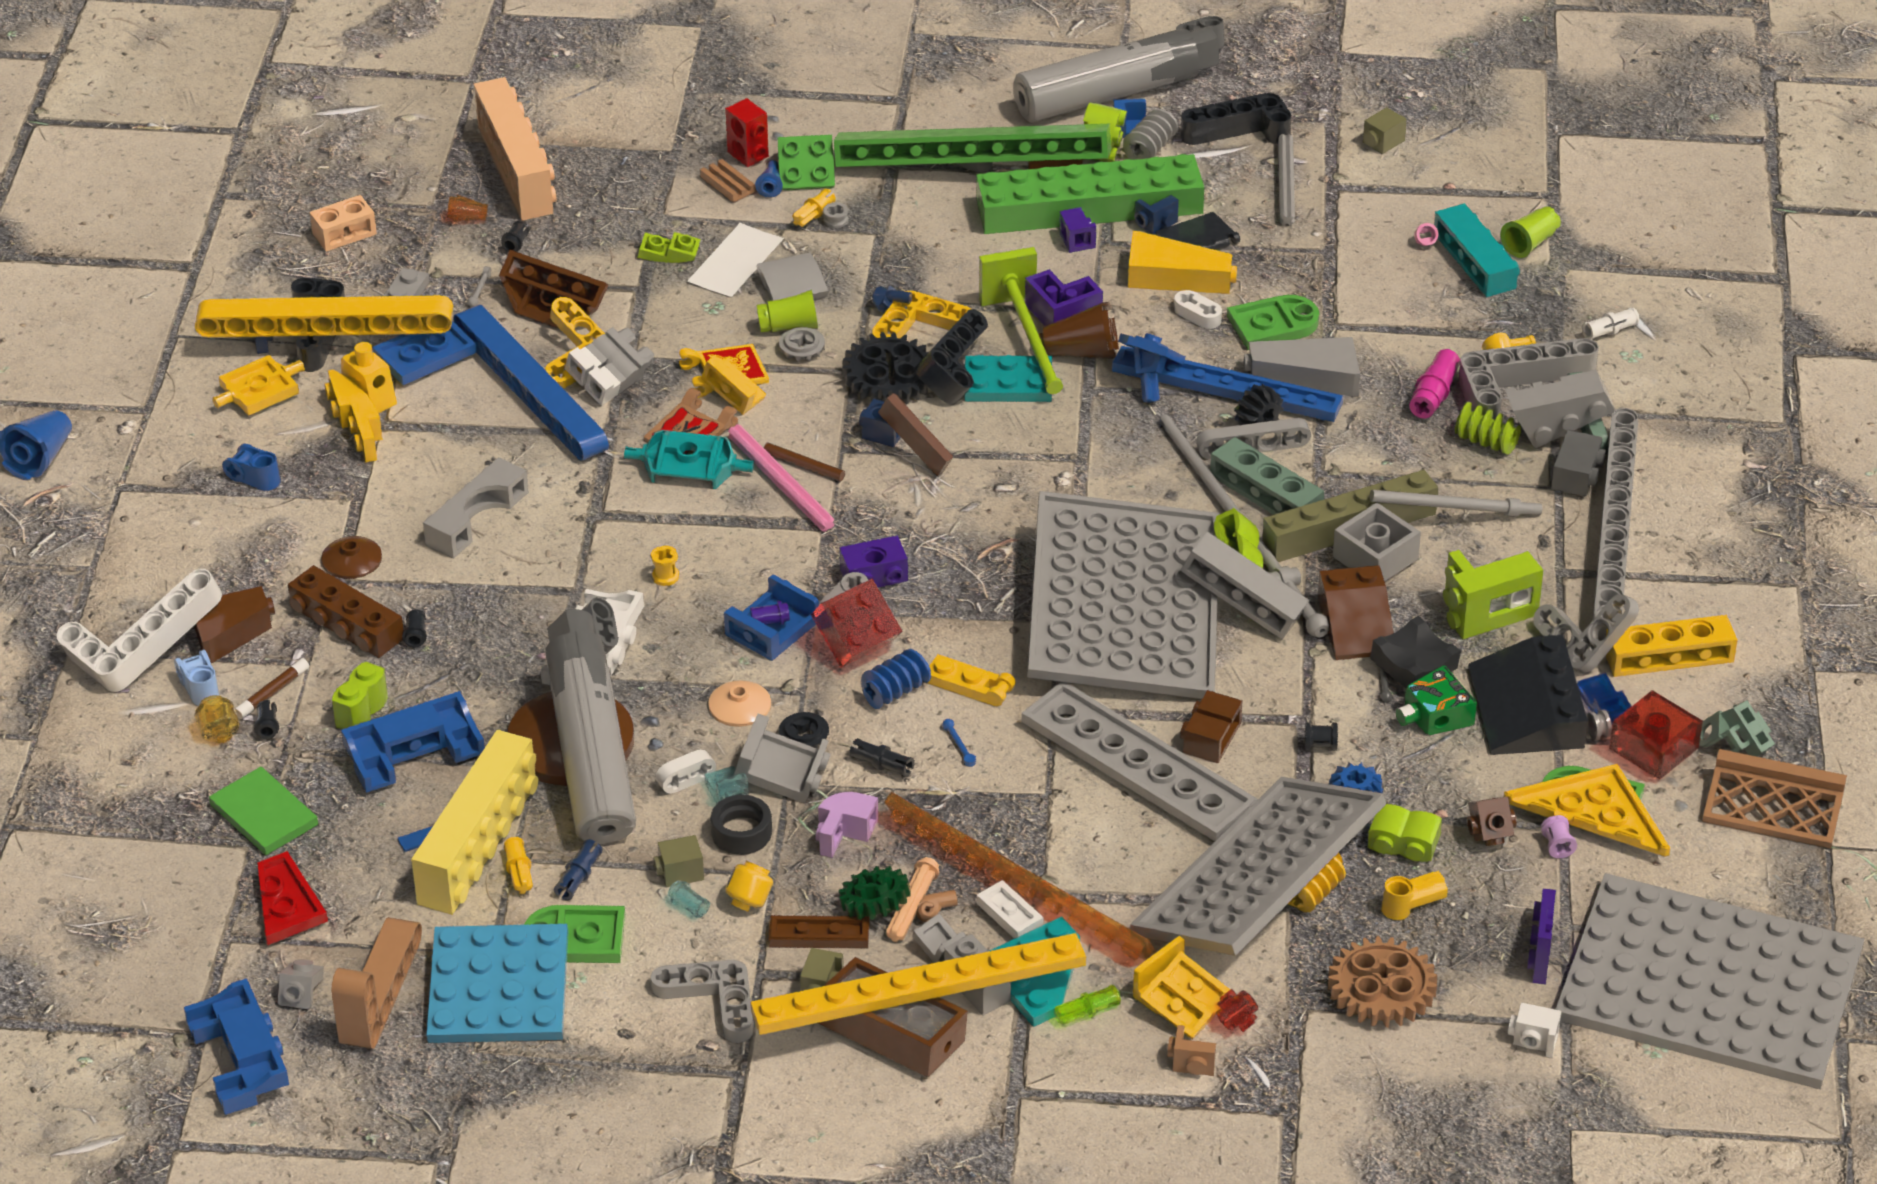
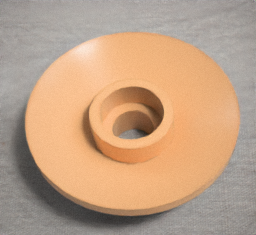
(739, 702)

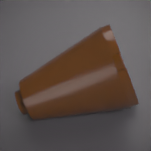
(1083, 334)

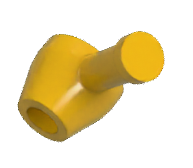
(1501, 340)

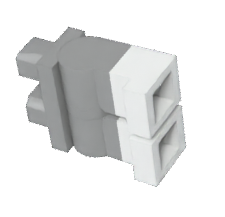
(609, 364)

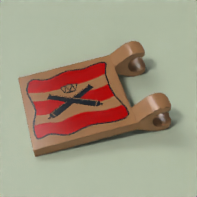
(686, 419)

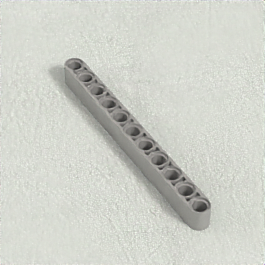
(1616, 510)

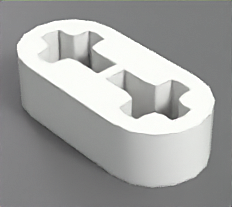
(1197, 309)
(685, 771)

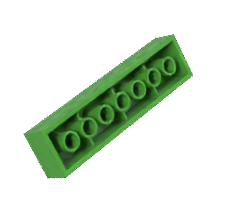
(1102, 189)

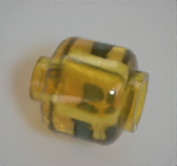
(216, 718)

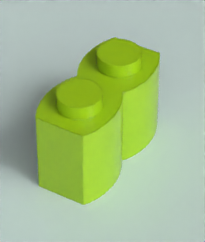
(1239, 534)
(360, 696)
(1405, 833)

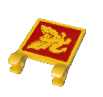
(742, 357)

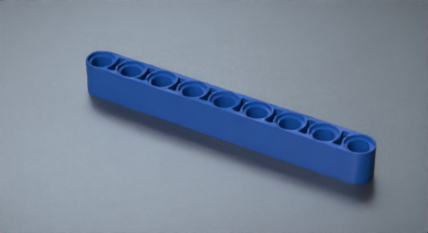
(532, 384)

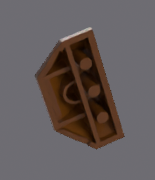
(536, 284)

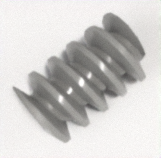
(1150, 135)

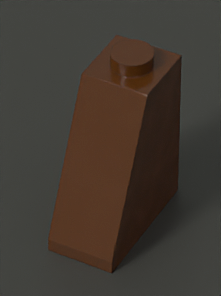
(234, 622)

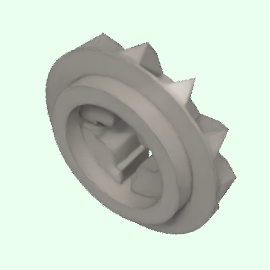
(792, 340)

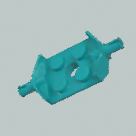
(710, 462)

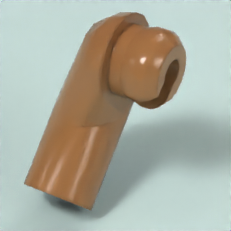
(933, 903)

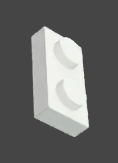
(1009, 909)

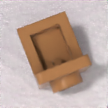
(1190, 1055)

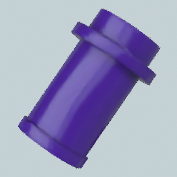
(771, 613)

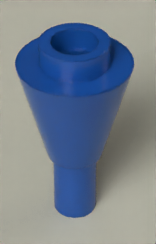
(769, 182)

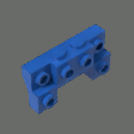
(409, 734)
(249, 1041)

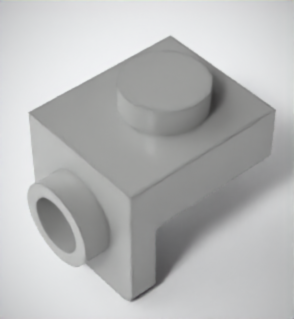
(935, 936)
(297, 983)

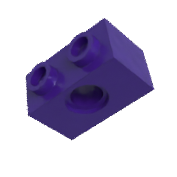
(876, 559)

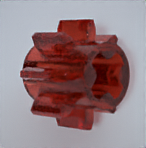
(1237, 1010)

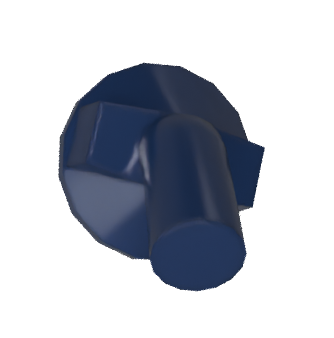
(884, 297)

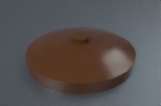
(538, 722)

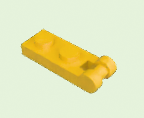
(970, 680)

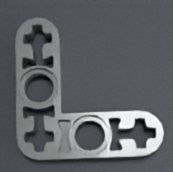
(1580, 640)
(716, 984)

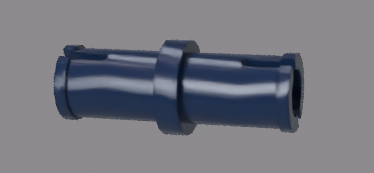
(578, 869)

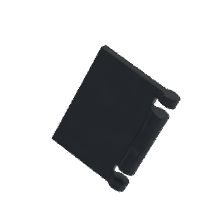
(1203, 231)

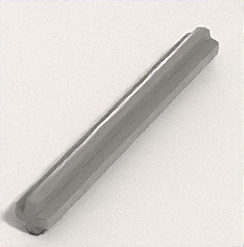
(1286, 180)

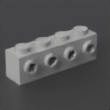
(1244, 585)

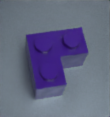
(1053, 300)

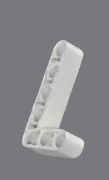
(147, 638)

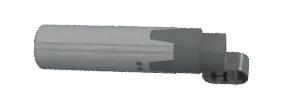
(1119, 70)
(589, 722)

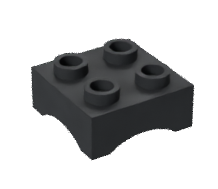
(1413, 652)

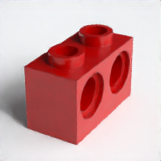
(747, 132)

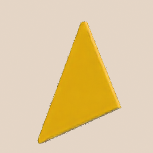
(1595, 802)

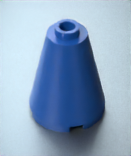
(33, 443)

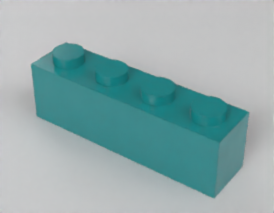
(1476, 250)

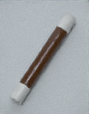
(272, 688)

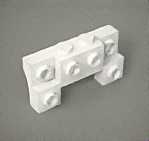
(626, 609)

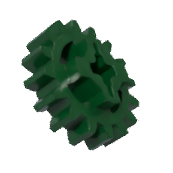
(874, 892)

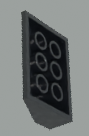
(1529, 698)

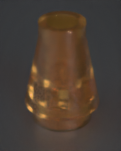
(466, 209)

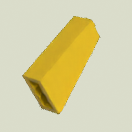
(1178, 266)

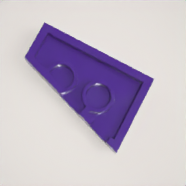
(1541, 936)

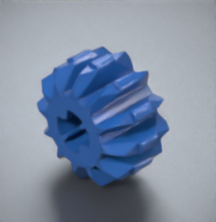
(1357, 778)

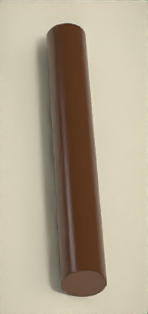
(805, 462)

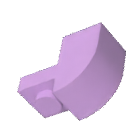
(848, 816)

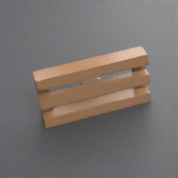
(731, 179)

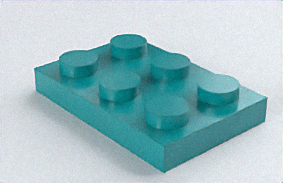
(1006, 379)

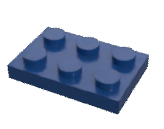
(421, 354)

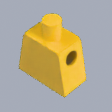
(370, 375)

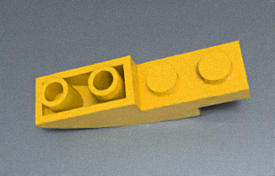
(354, 411)

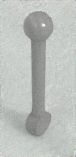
(472, 301)

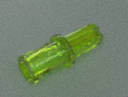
(1087, 1005)

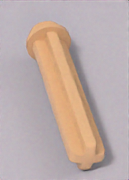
(925, 871)

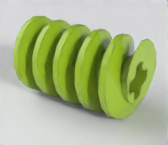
(1486, 429)

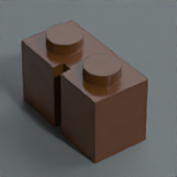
(1211, 726)

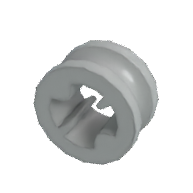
(835, 215)
(1599, 724)

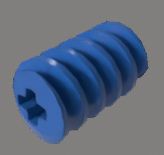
(894, 678)

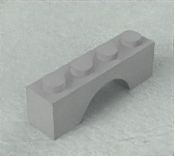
(495, 487)

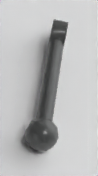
(1386, 695)

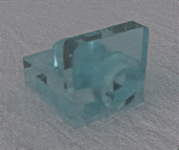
(724, 783)

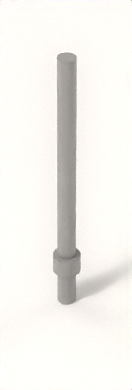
(1509, 507)

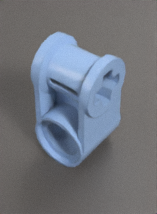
(197, 676)

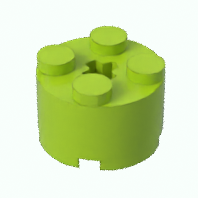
(1104, 114)

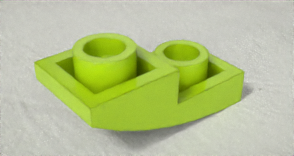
(678, 249)

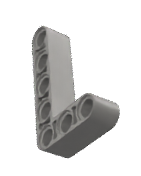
(1487, 370)

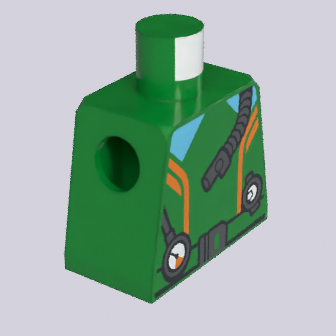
(1437, 703)

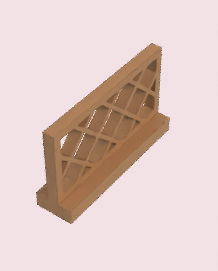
(1779, 779)

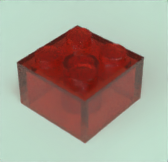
(856, 623)
(1655, 734)

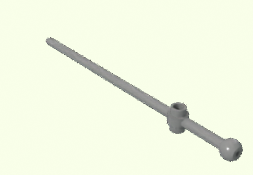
(1316, 624)

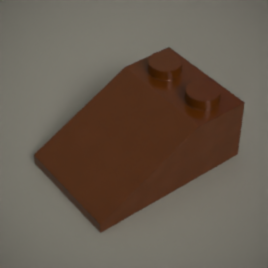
(1356, 609)

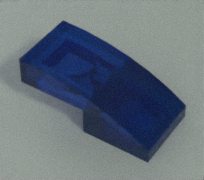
(1600, 694)

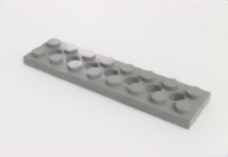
(1136, 745)

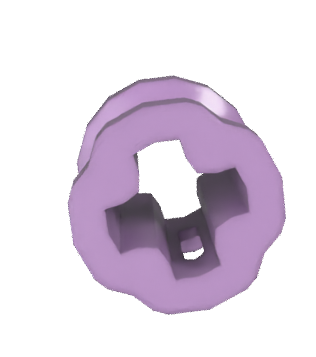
(1558, 837)

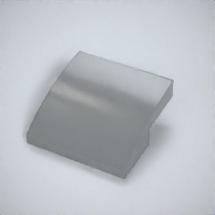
(792, 276)

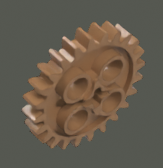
(1382, 981)

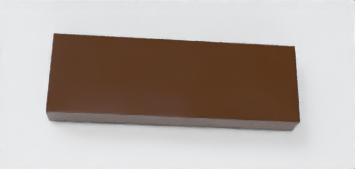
(915, 434)
(819, 932)

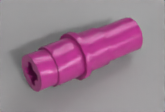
(1434, 384)

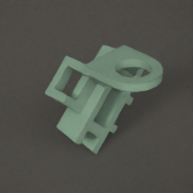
(1747, 722)

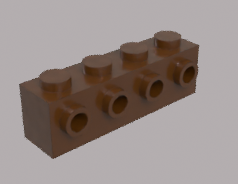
(346, 611)

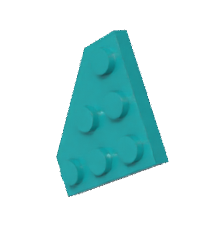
(1040, 994)

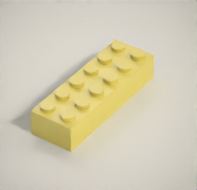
(474, 822)

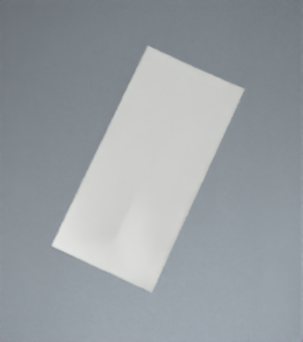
(735, 260)

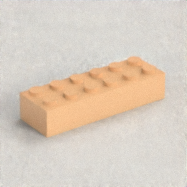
(514, 148)

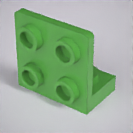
(806, 162)

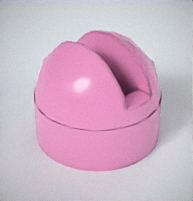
(1426, 228)

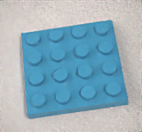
(498, 983)

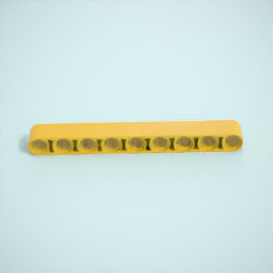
(324, 316)

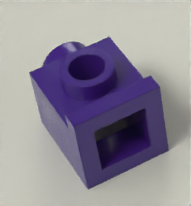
(1077, 230)

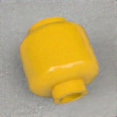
(749, 886)

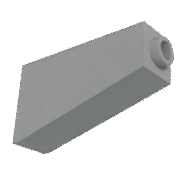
(1310, 363)

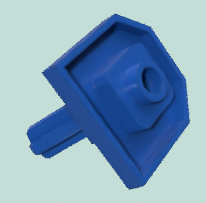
(1150, 361)

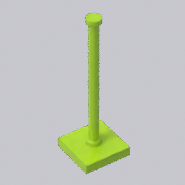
(1002, 281)

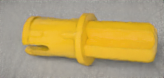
(813, 208)
(518, 864)

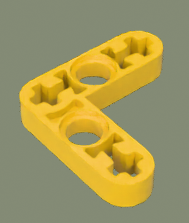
(919, 311)
(577, 318)

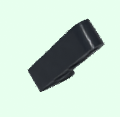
(1235, 118)
(315, 349)
(940, 366)

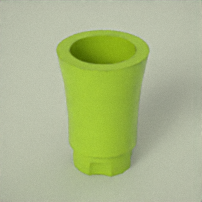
(1526, 233)
(788, 313)

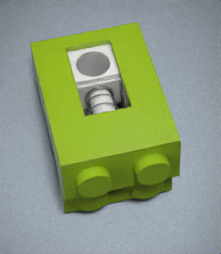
(1491, 594)

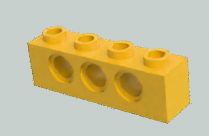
(1673, 646)

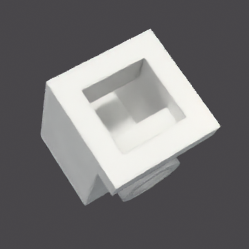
(1535, 1028)

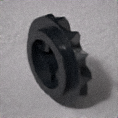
(803, 722)

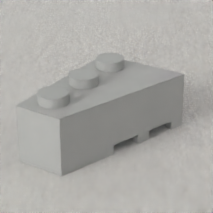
(1560, 406)

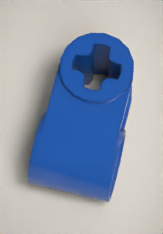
(253, 468)

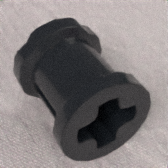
(1321, 736)

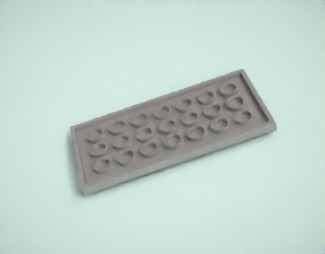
(1258, 865)

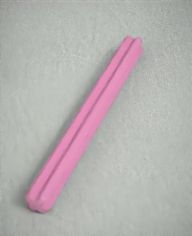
(781, 478)

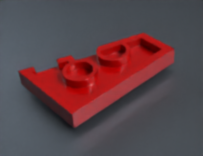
(287, 899)

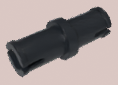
(882, 757)

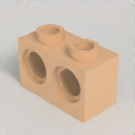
(343, 223)

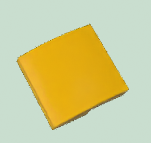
(1185, 995)

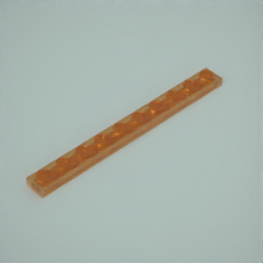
(1027, 883)

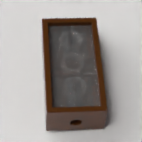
(911, 1034)

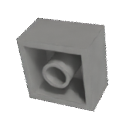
(1377, 539)

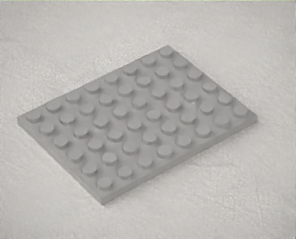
(1114, 597)
(1711, 980)

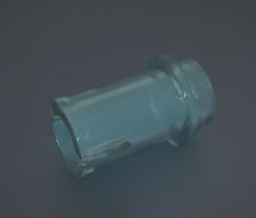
(682, 894)

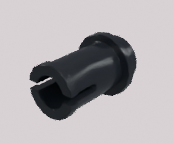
(514, 238)
(414, 633)
(266, 724)

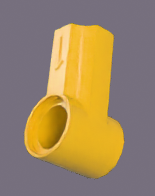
(1404, 894)

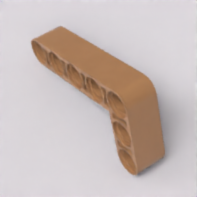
(366, 997)

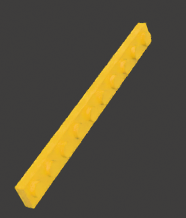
(917, 983)

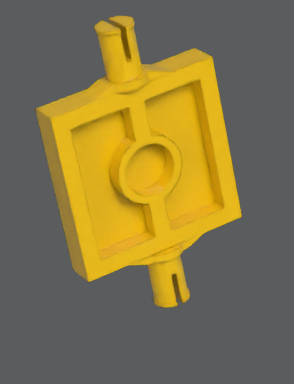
(258, 384)

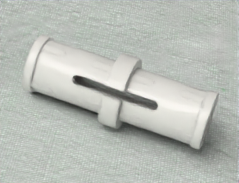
(1610, 323)

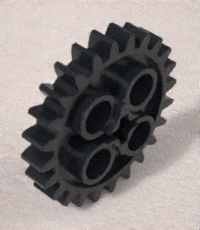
(868, 370)

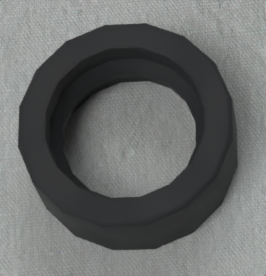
(741, 807)

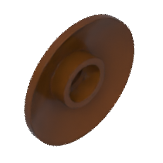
(351, 557)

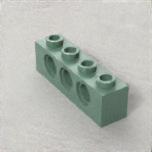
(1261, 478)

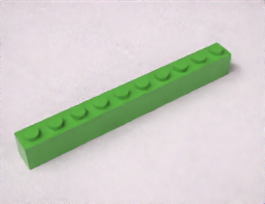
(972, 145)

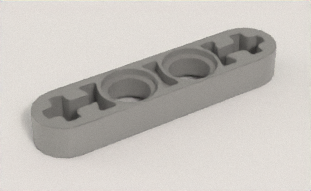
(1253, 436)

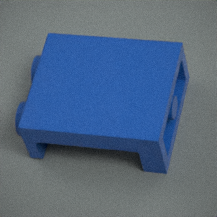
(773, 638)

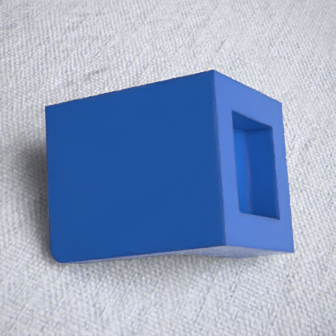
(1135, 112)

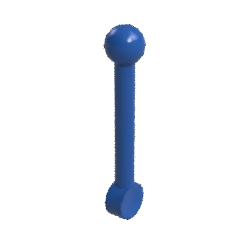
(969, 759)

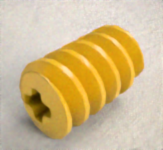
(1320, 885)

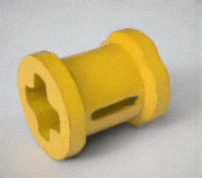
(664, 562)

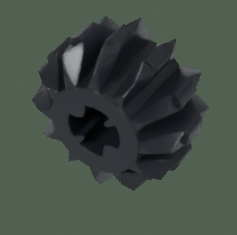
(1258, 405)

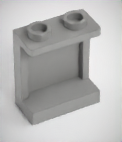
(781, 762)

